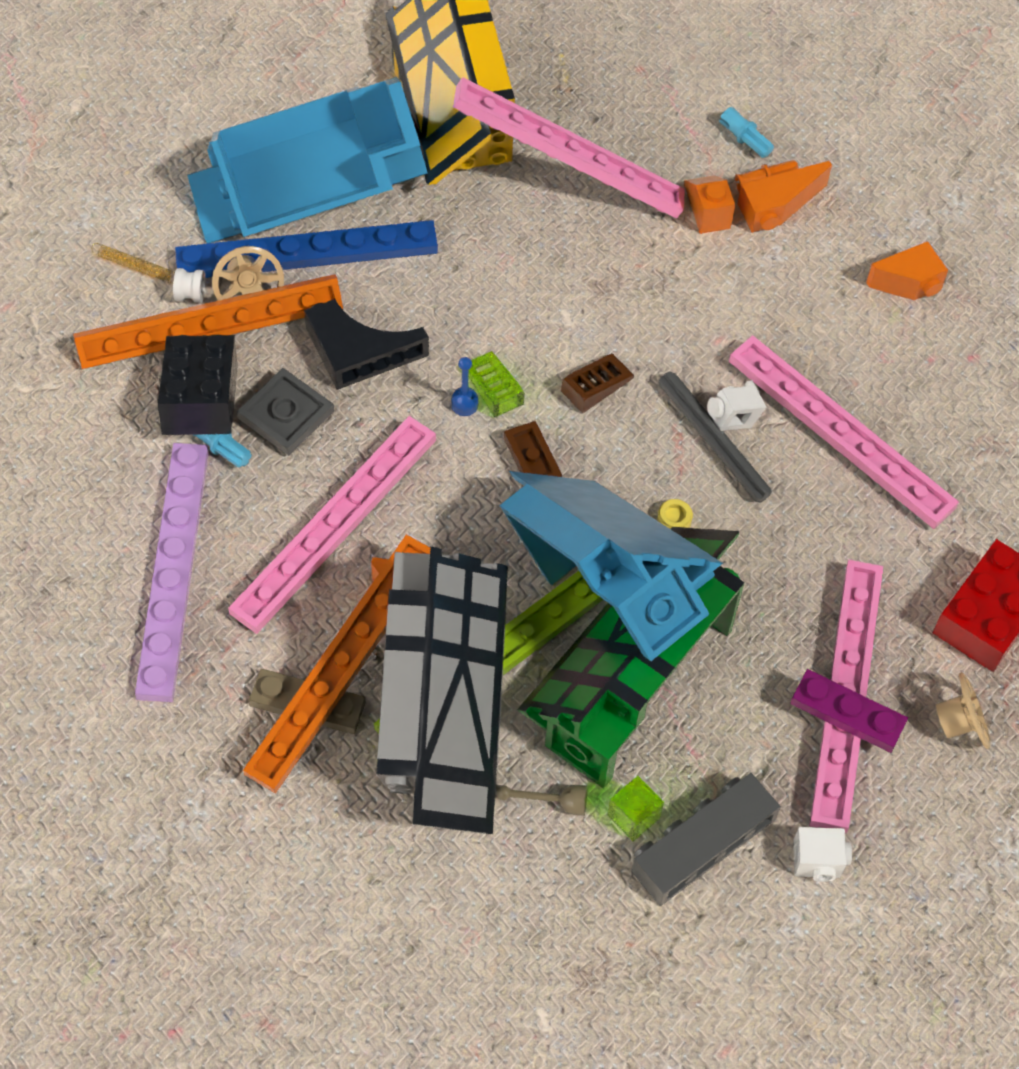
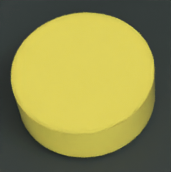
(675, 514)

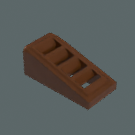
(584, 399)

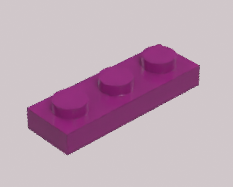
(849, 710)

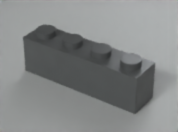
(704, 838)

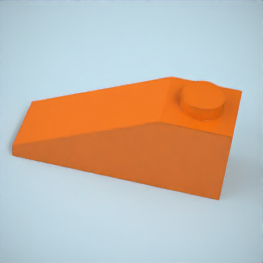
(777, 197)

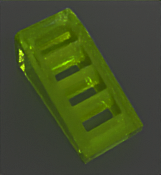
(504, 402)

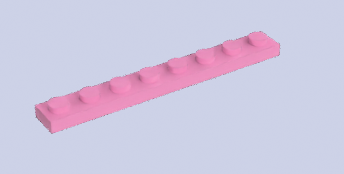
(568, 147)
(844, 432)
(332, 525)
(850, 669)

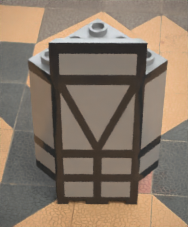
(444, 687)

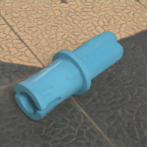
(746, 132)
(227, 447)

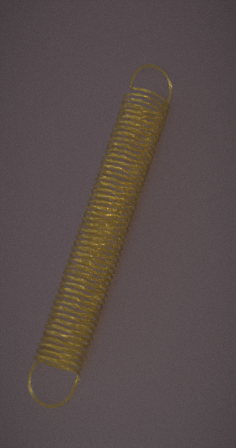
(125, 260)

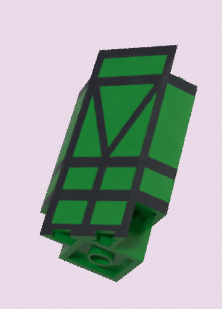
(604, 681)

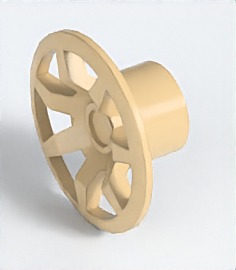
(245, 272)
(959, 714)

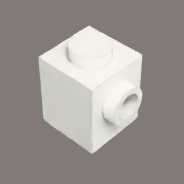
(821, 853)

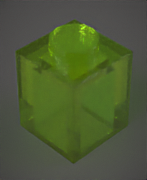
(635, 808)

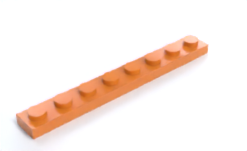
(213, 318)
(327, 680)

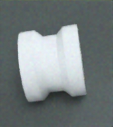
(189, 285)

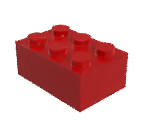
(985, 609)

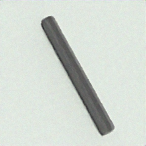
(714, 437)

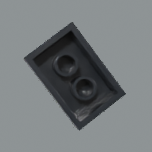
(198, 385)

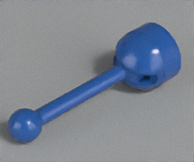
(464, 399)

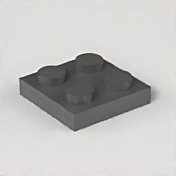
(285, 411)

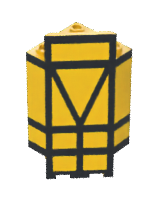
(431, 53)

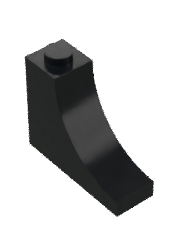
(358, 351)

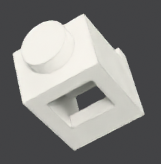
(736, 407)

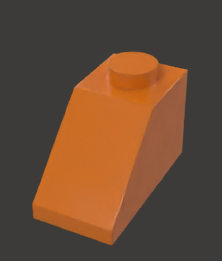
(710, 203)
(909, 273)

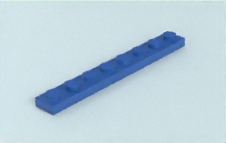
(320, 247)

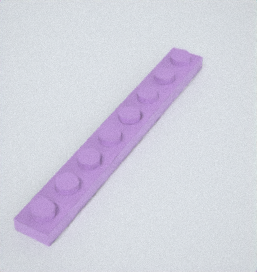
(172, 574)

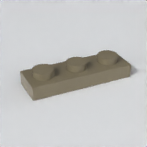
(275, 691)

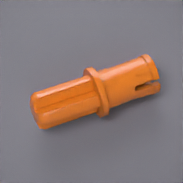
(765, 171)

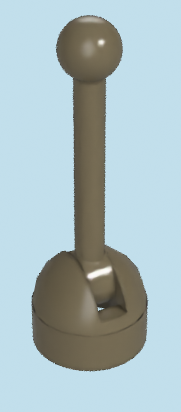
(572, 799)

